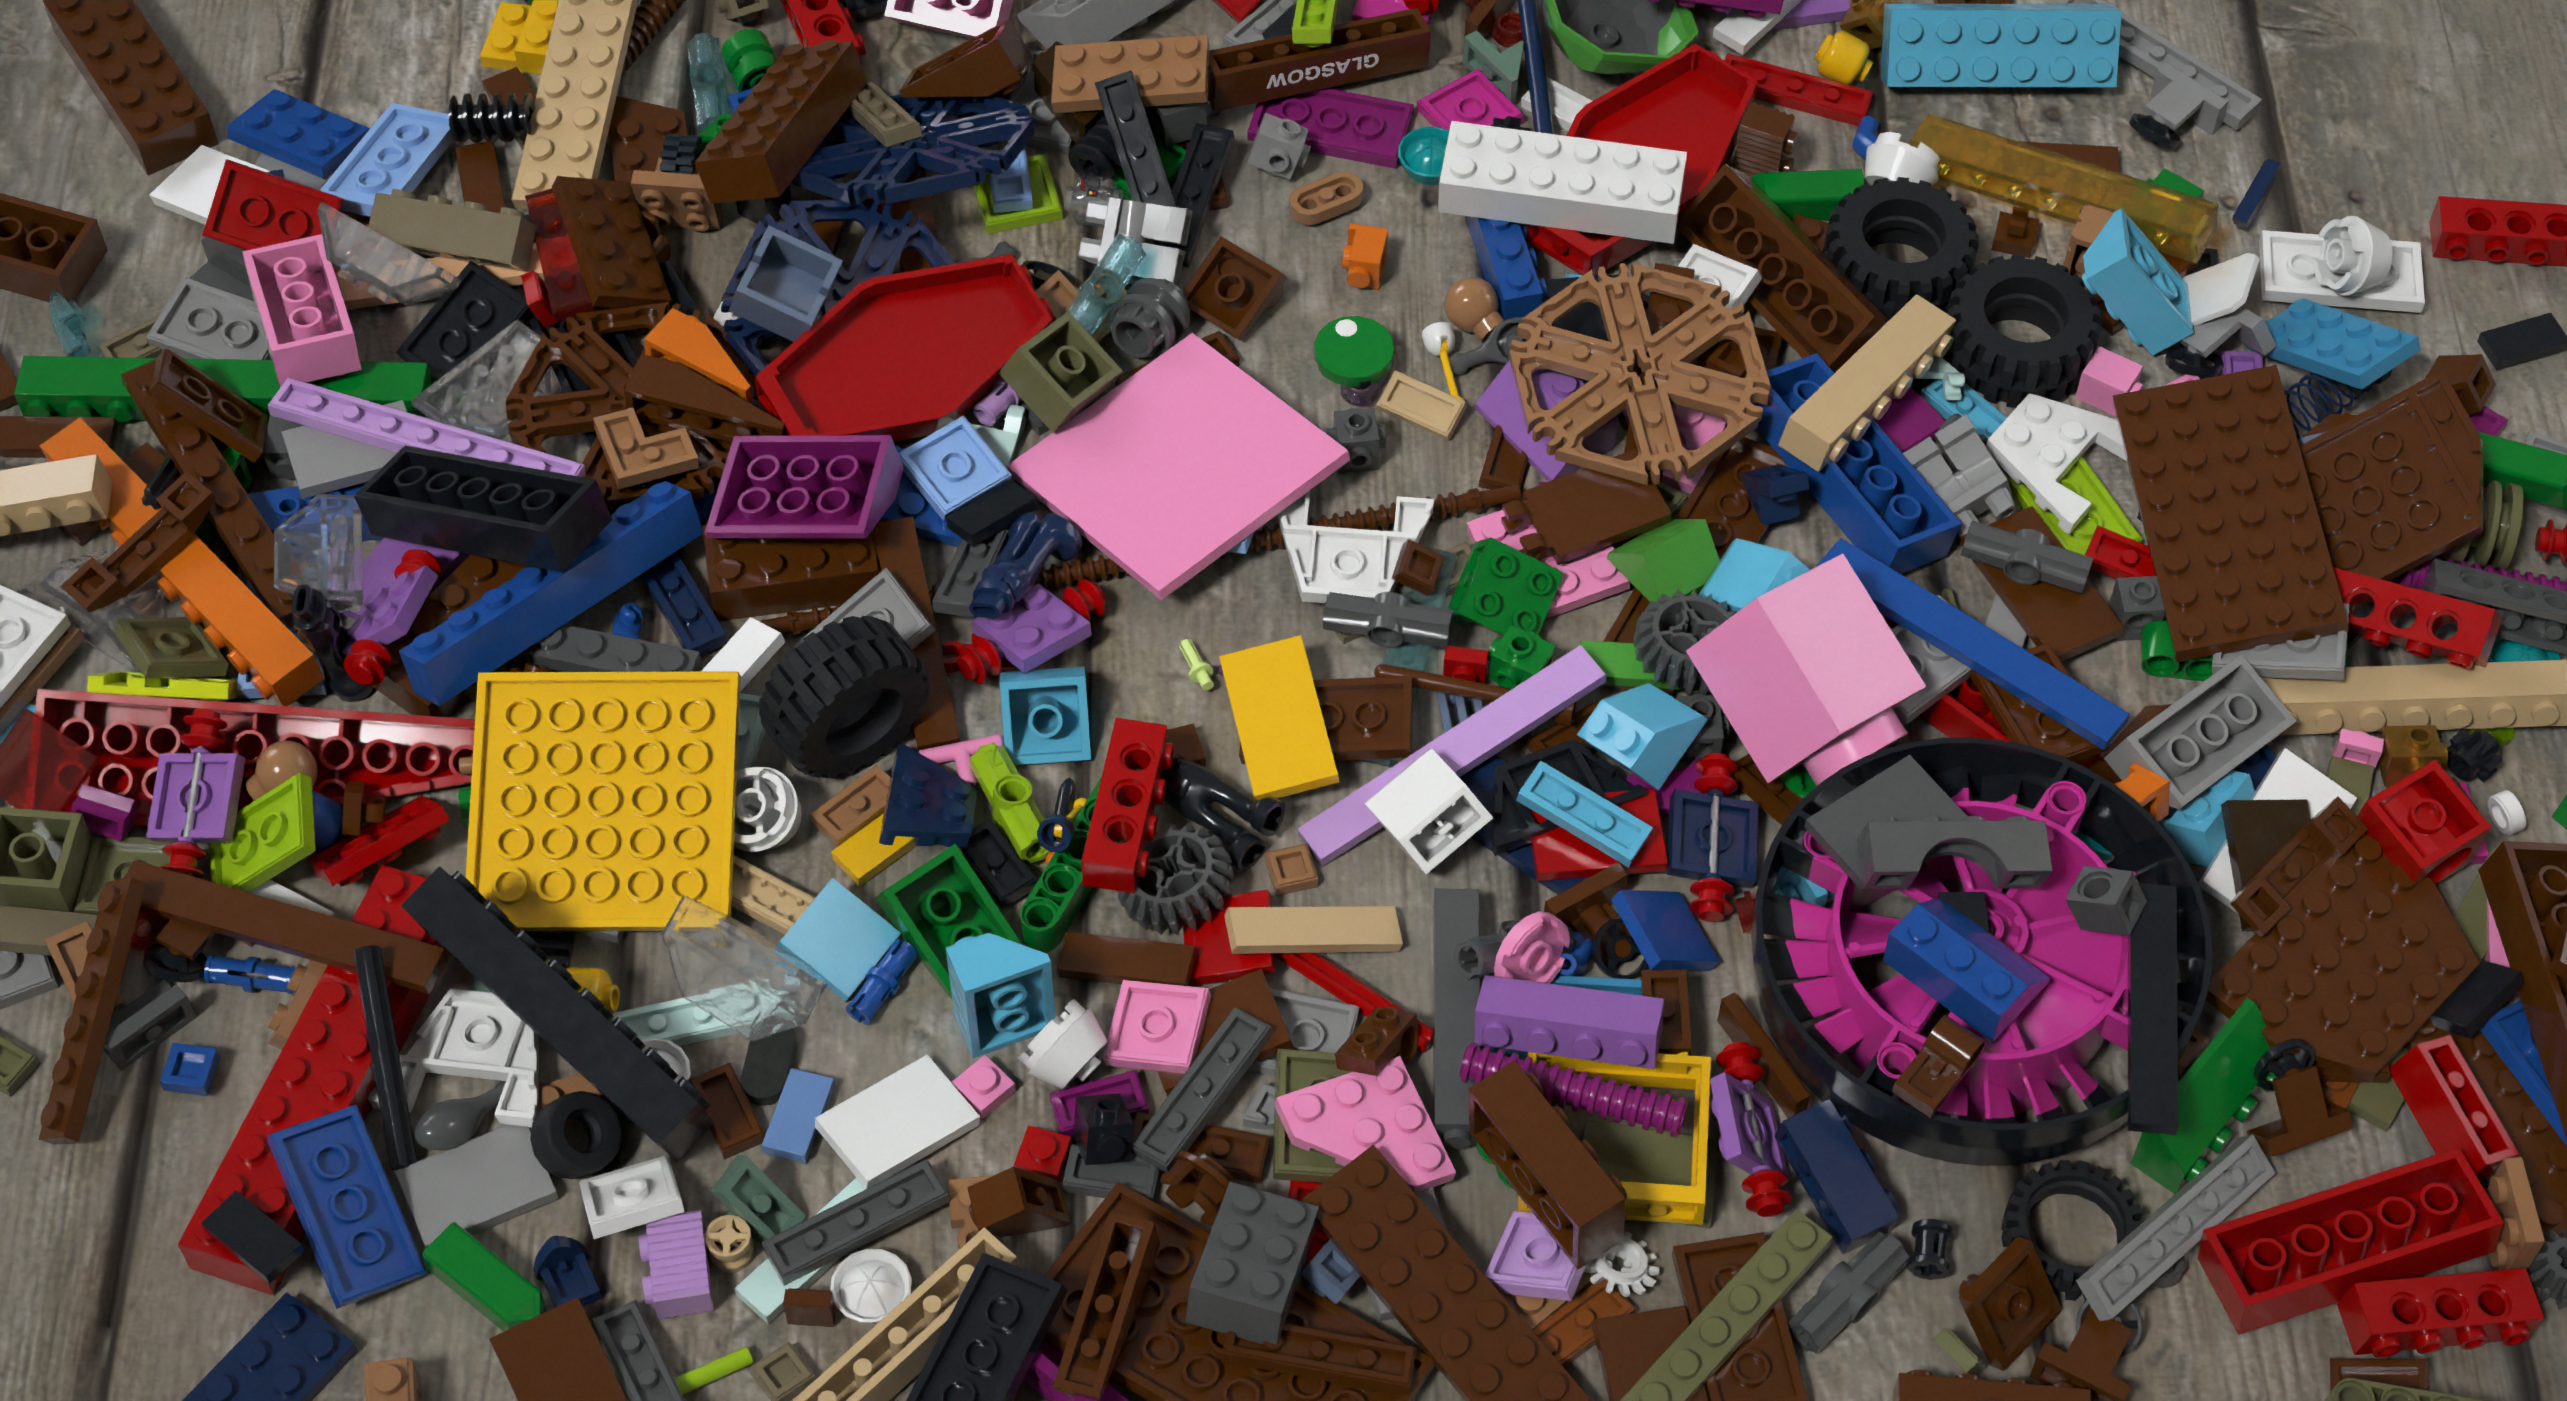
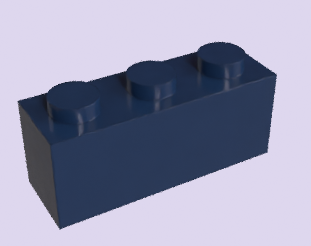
(1837, 1175)

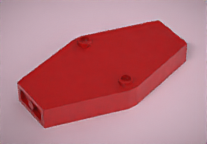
(1678, 105)
(905, 351)

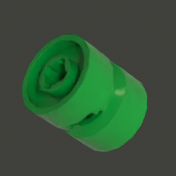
(747, 57)

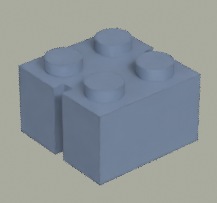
(787, 284)

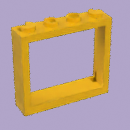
(1678, 1071)

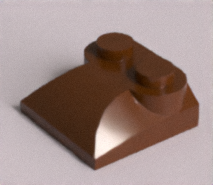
(1233, 288)

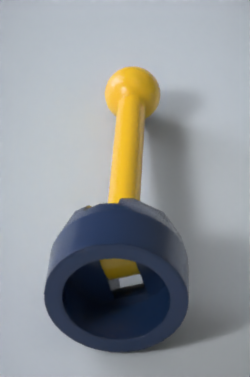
(1061, 827)

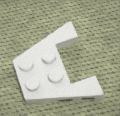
(2043, 443)
(1348, 558)
(481, 1039)

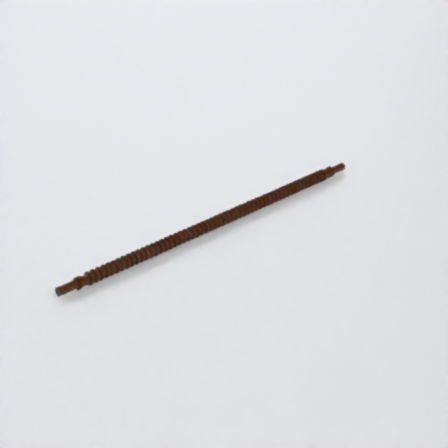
(1471, 501)

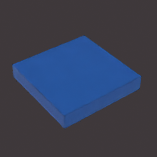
(1665, 930)

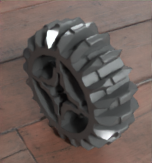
(1687, 622)
(1181, 887)

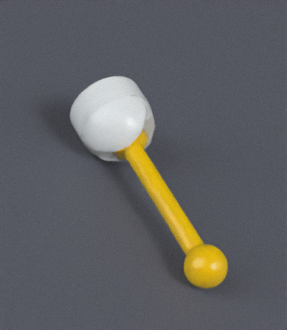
(1440, 341)

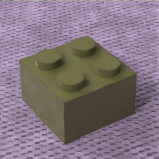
(1060, 371)
(42, 858)

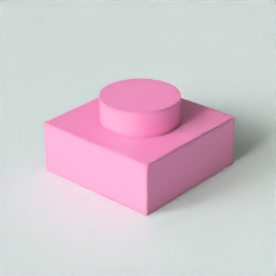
(2358, 747)
(984, 1086)

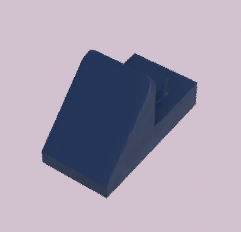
(1775, 491)

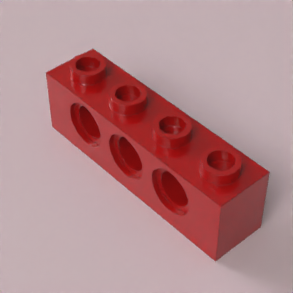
(822, 21)
(2499, 231)
(2468, 647)
(1131, 747)
(2505, 1296)

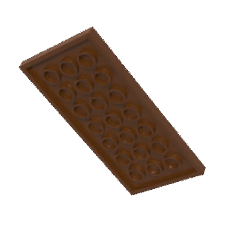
(2229, 514)
(1180, 1360)

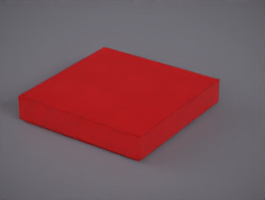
(1213, 949)

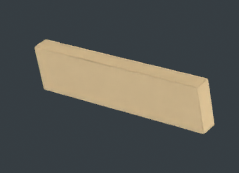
(1313, 929)

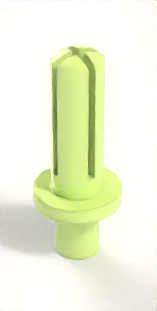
(1200, 671)

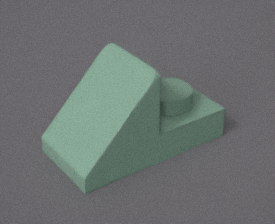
(1499, 67)
(756, 1200)

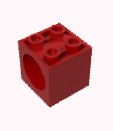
(2425, 824)

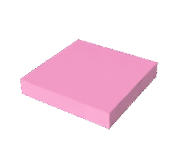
(1156, 1026)

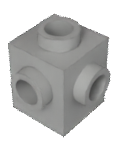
(1279, 146)

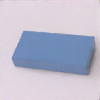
(793, 1121)

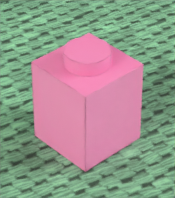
(2108, 376)

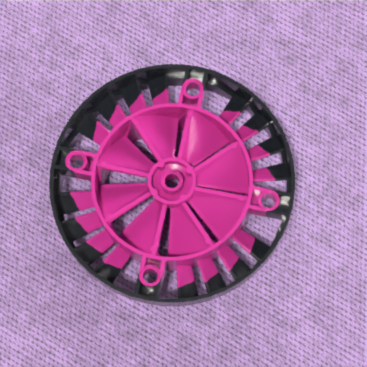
(2056, 1031)

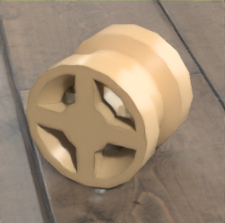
(723, 1234)

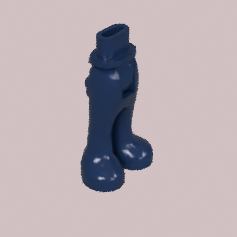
(1022, 560)

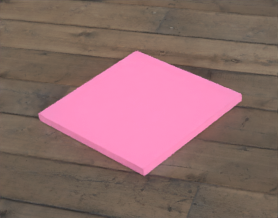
(1178, 465)

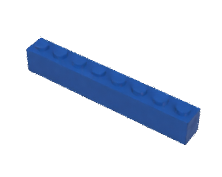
(543, 599)

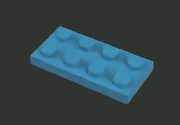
(2338, 343)

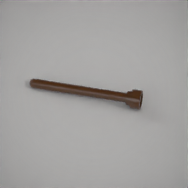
(1461, 688)

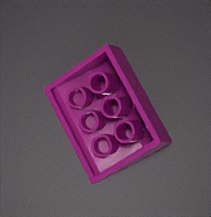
(805, 486)

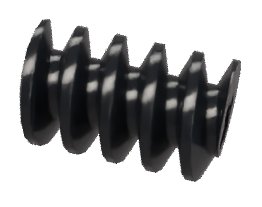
(490, 120)
(1095, 152)

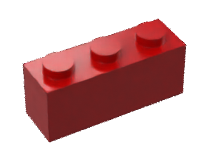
(2452, 1105)

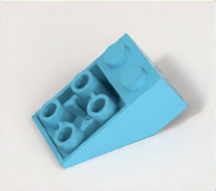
(2199, 824)

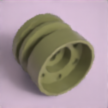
(2501, 528)

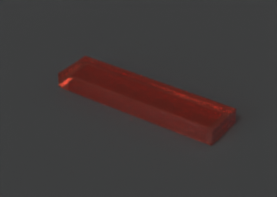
(557, 258)

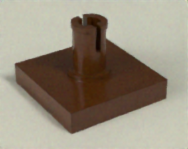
(2009, 1302)

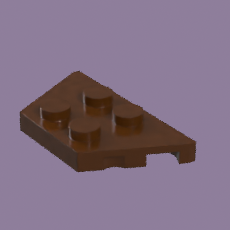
(639, 134)

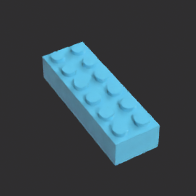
(2000, 45)

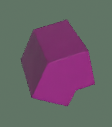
(106, 811)

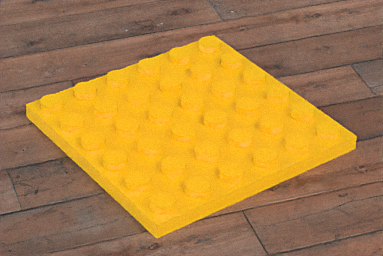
(603, 796)

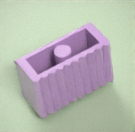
(677, 1265)

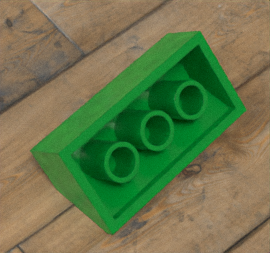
(2210, 1100)

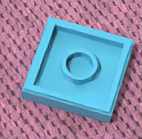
(839, 938)

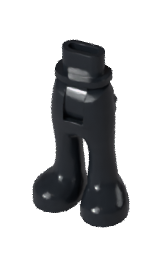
(323, 632)
(1192, 794)

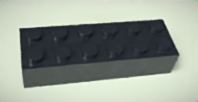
(484, 508)

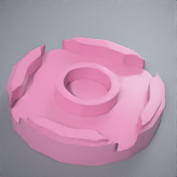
(1533, 949)

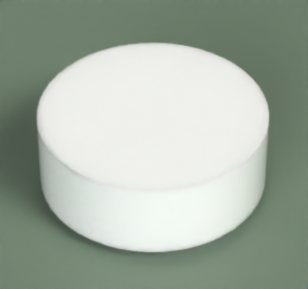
(2507, 812)

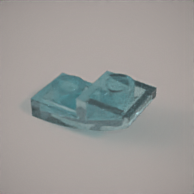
(67, 321)

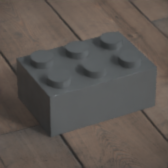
(1252, 1264)

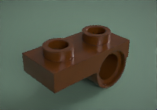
(1379, 1040)
(1939, 1066)

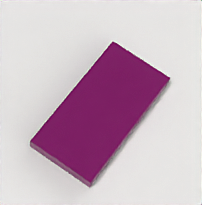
(1343, 124)

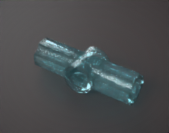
(707, 79)
(1112, 275)

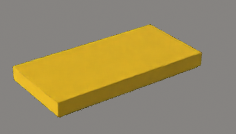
(1279, 719)

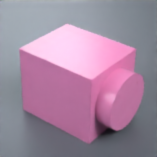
(1809, 674)

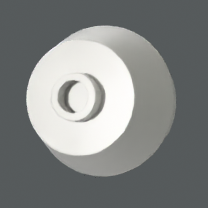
(1897, 159)
(2352, 256)
(765, 809)
(1066, 1047)

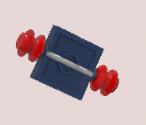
(1713, 838)

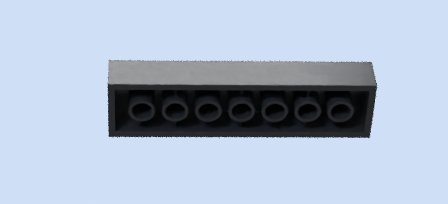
(566, 1020)

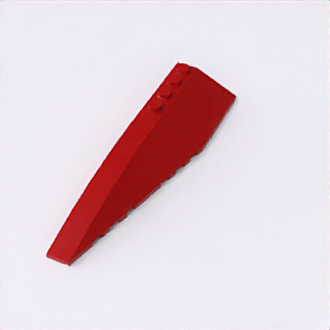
(382, 749)

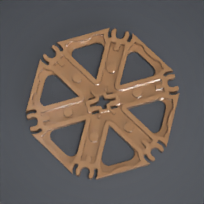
(1663, 359)

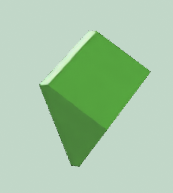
(1668, 558)

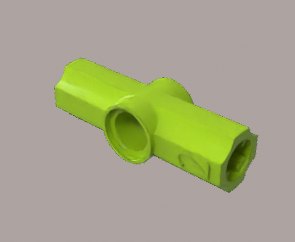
(1010, 800)

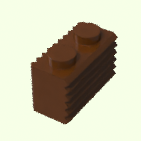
(1765, 141)

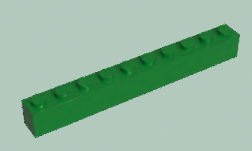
(95, 387)

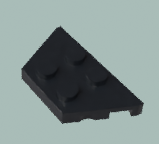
(1513, 821)

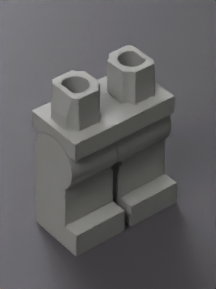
(1141, 223)
(1977, 479)

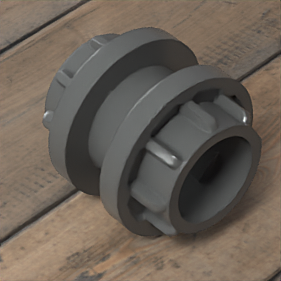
(1149, 318)

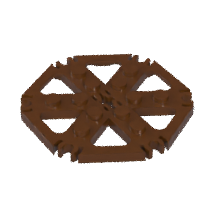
(607, 377)

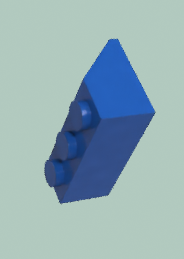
(1963, 967)

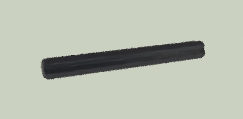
(385, 1056)

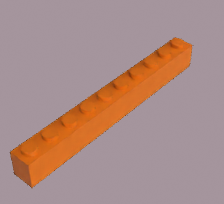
(201, 582)

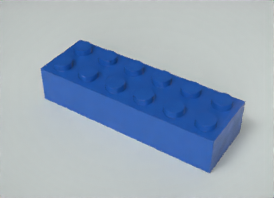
(1873, 486)

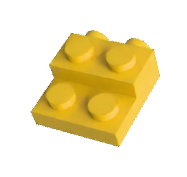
(519, 36)

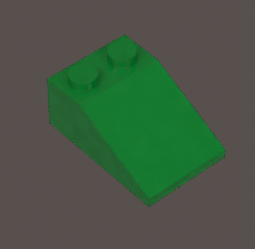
(941, 906)

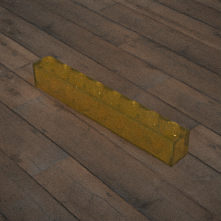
(2063, 185)

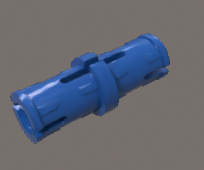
(224, 970)
(882, 982)

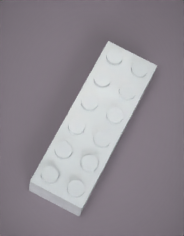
(1562, 182)

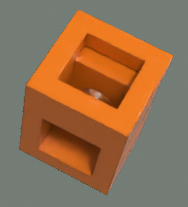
(1365, 255)
(2148, 790)

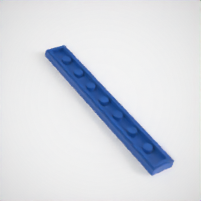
(1985, 650)

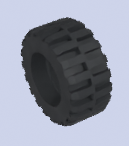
(1909, 216)
(2027, 293)
(844, 696)

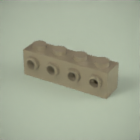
(454, 231)

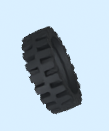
(2068, 1181)

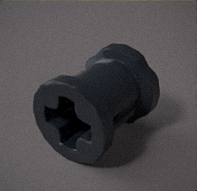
(1930, 1249)

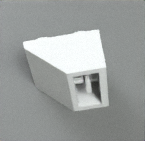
(1428, 811)

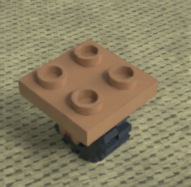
(675, 187)

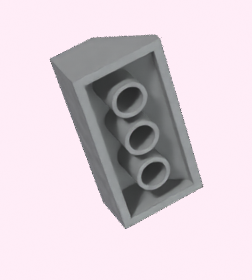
(1087, 19)
(2206, 732)

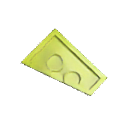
(174, 687)

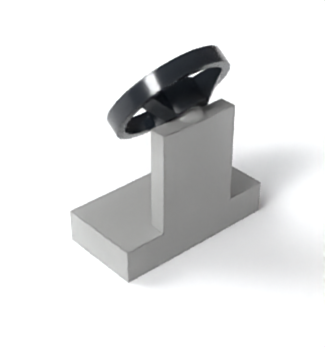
(2175, 101)
(2208, 336)

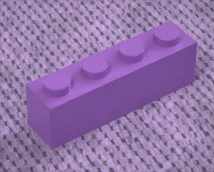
(1569, 1021)

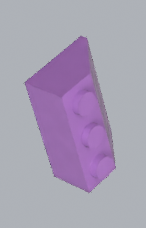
(1502, 406)

